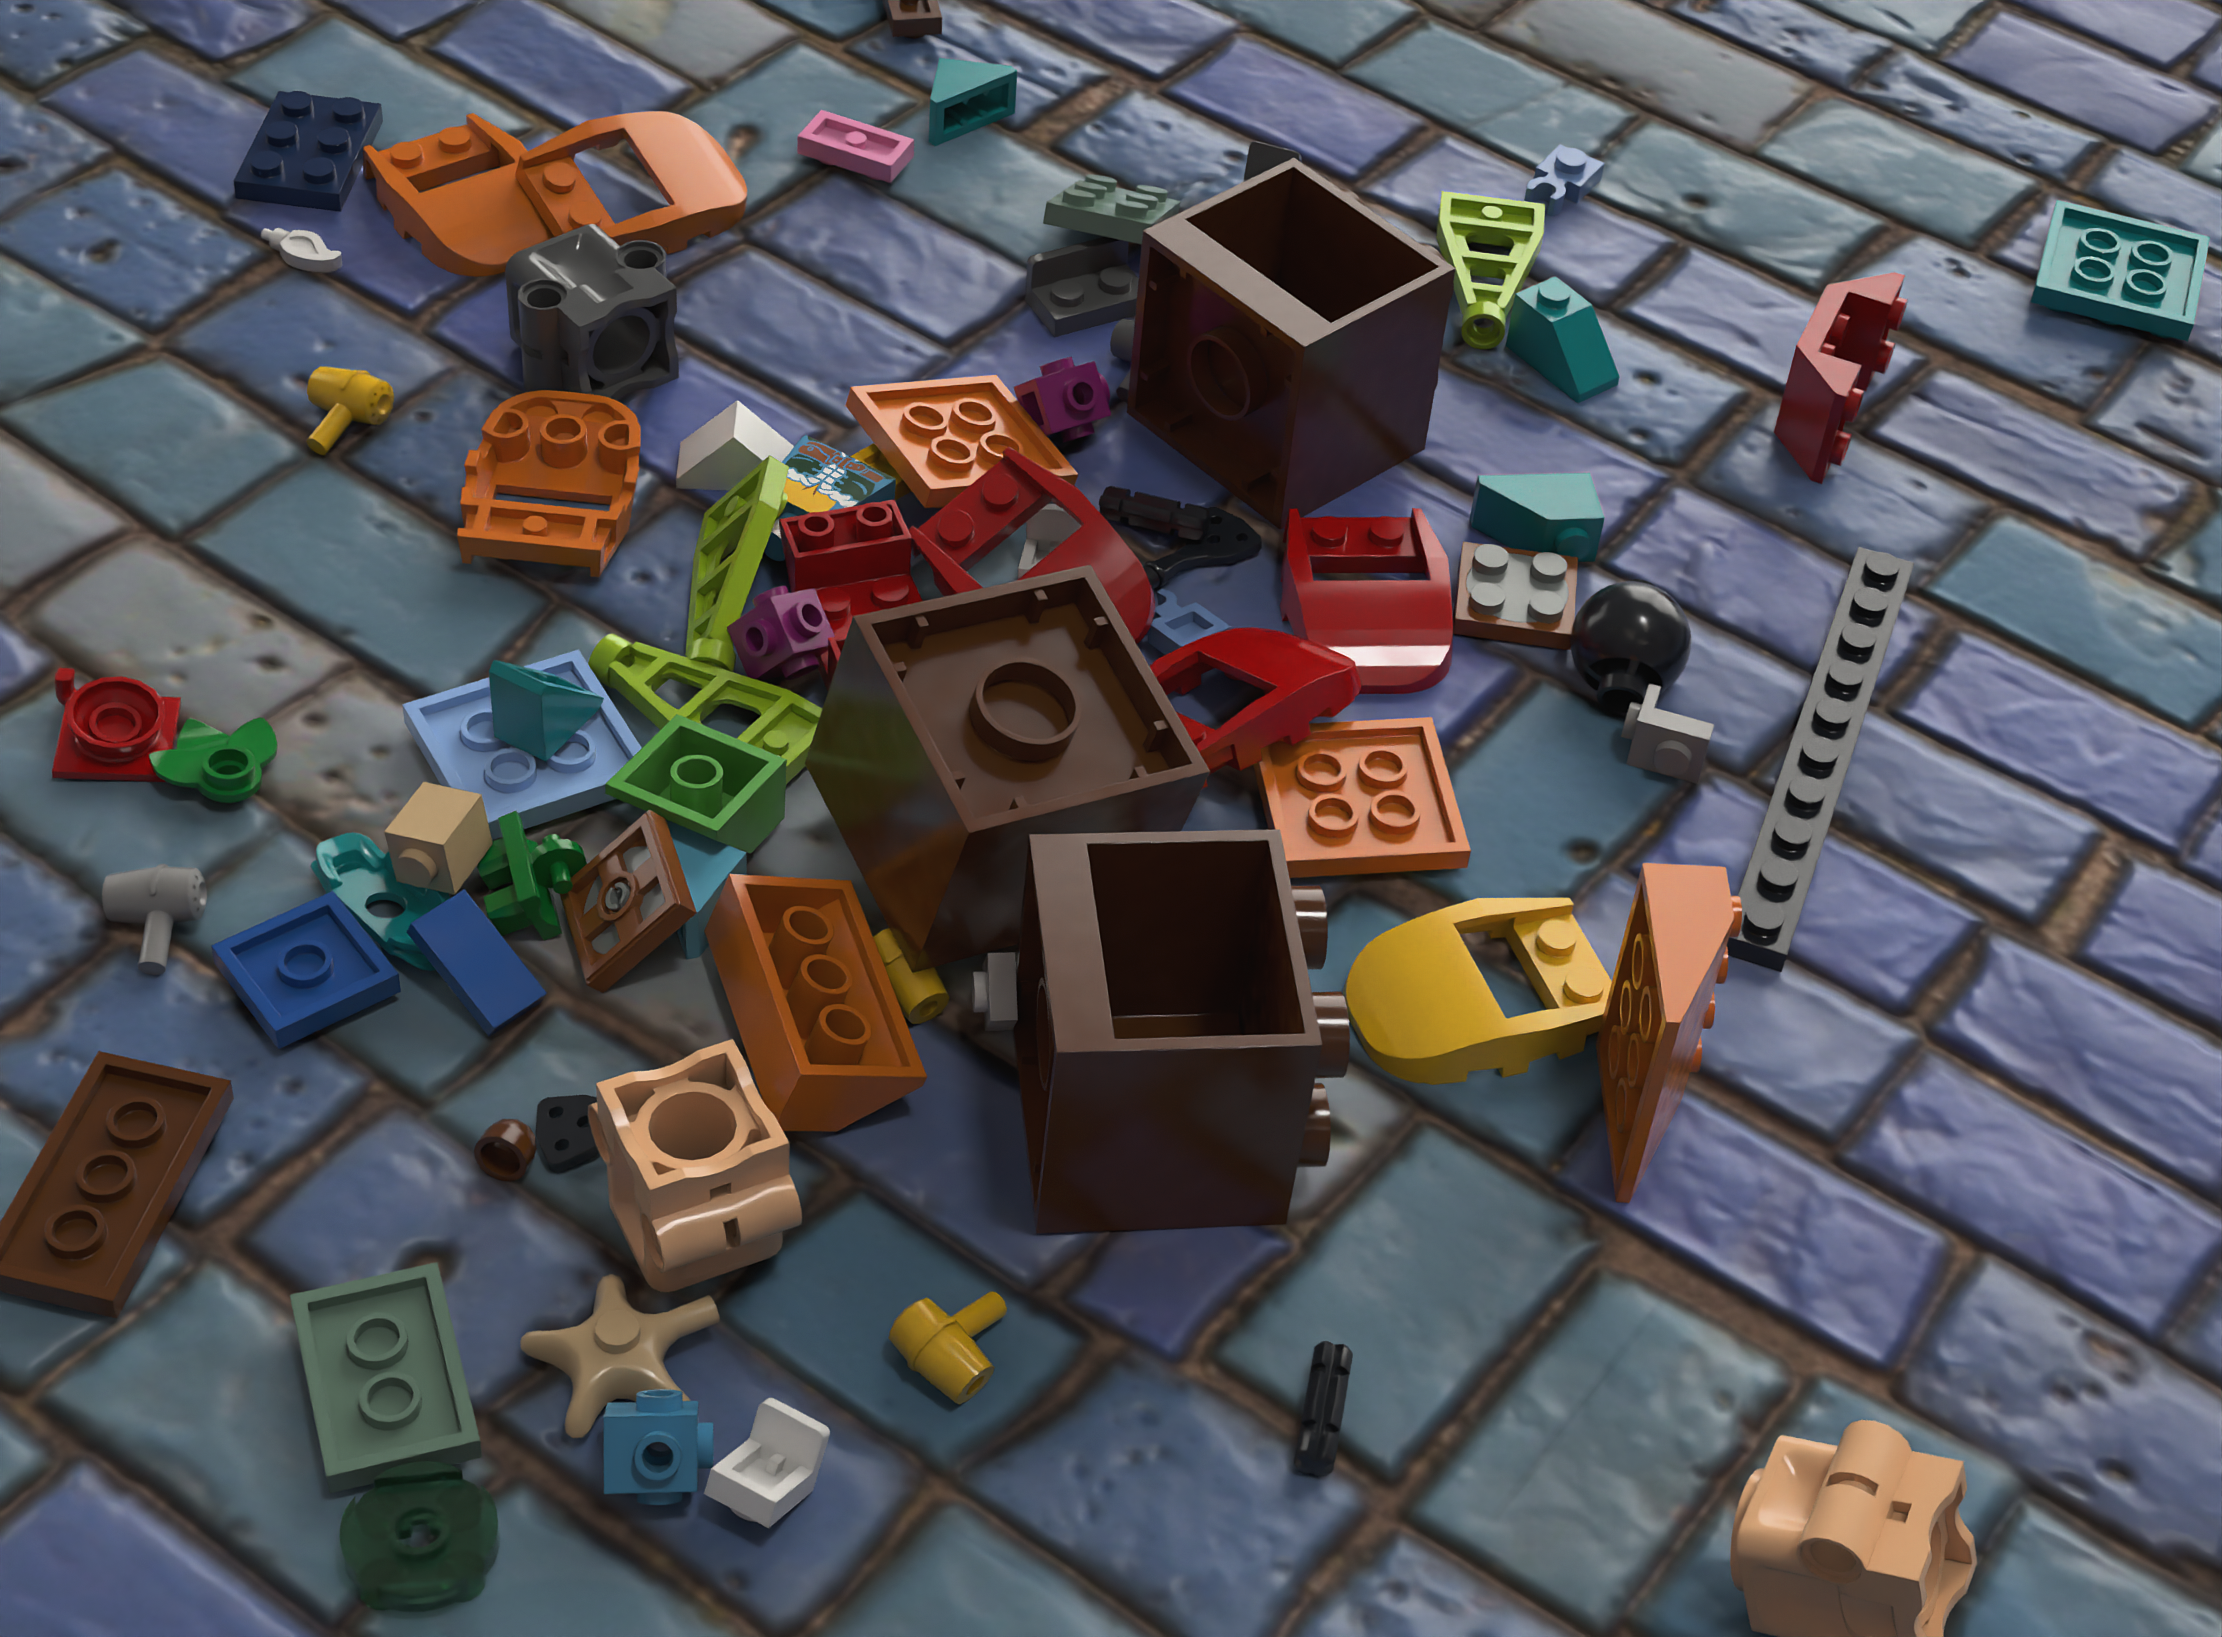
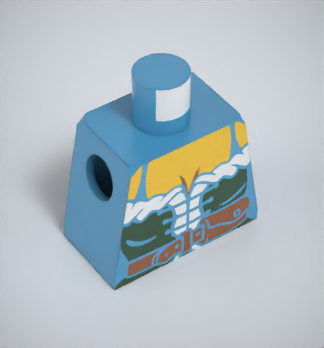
(826, 481)

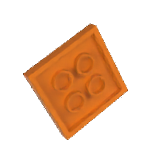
(950, 432)
(1363, 799)

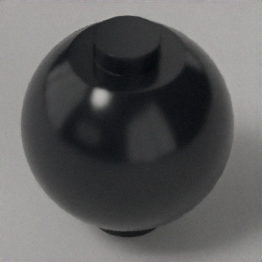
(1629, 639)

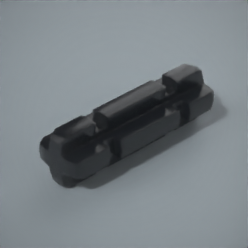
(1154, 513)
(1323, 1409)

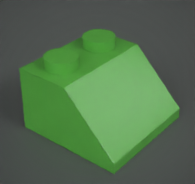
(706, 783)

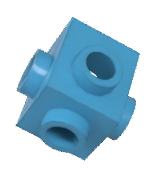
(654, 1474)

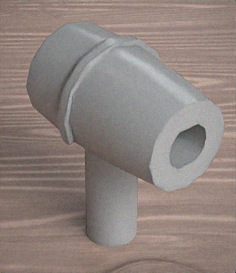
(158, 900)

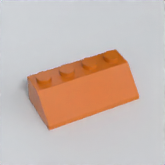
(811, 1000)

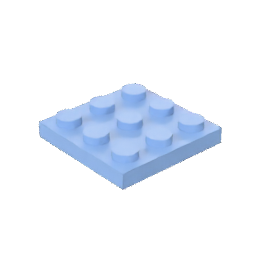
(461, 749)

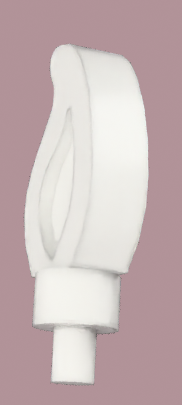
(303, 250)

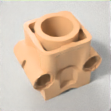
(694, 1167)
(1852, 1538)

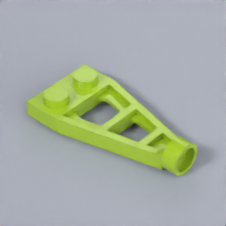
(1494, 222)
(719, 591)
(638, 670)

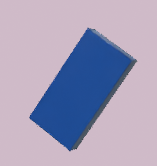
(476, 962)

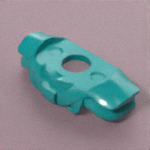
(363, 874)

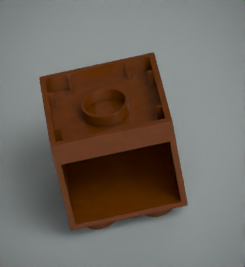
(1287, 340)
(985, 725)
(1171, 1030)

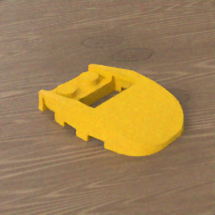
(1434, 1018)

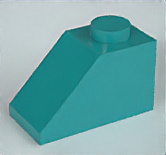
(1562, 339)
(1540, 512)

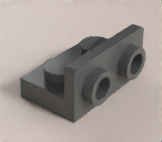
(1081, 285)

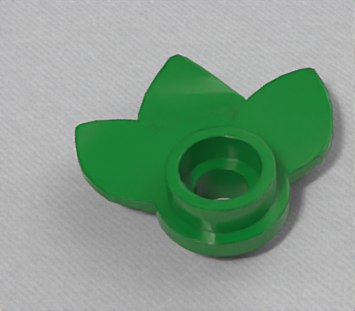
(216, 763)

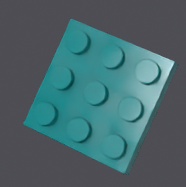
(2121, 270)

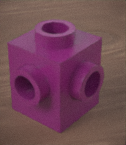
(1066, 398)
(782, 634)

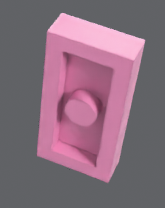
(855, 146)

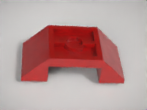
(1835, 366)
(855, 563)

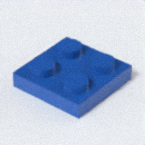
(305, 969)

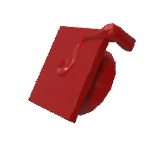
(112, 728)

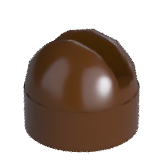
(506, 1149)

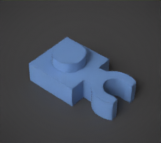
(1563, 175)
(1179, 626)

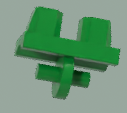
(533, 872)

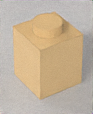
(438, 838)

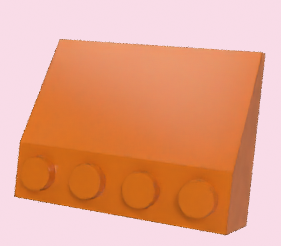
(1660, 1005)

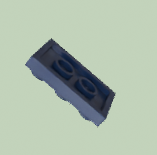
(308, 151)

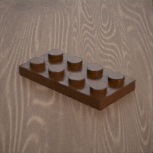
(108, 1182)

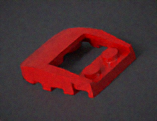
(1004, 502)
(1389, 627)
(1295, 674)

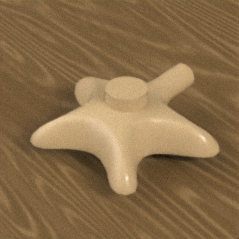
(616, 1350)

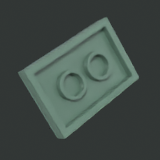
(1109, 211)
(384, 1375)

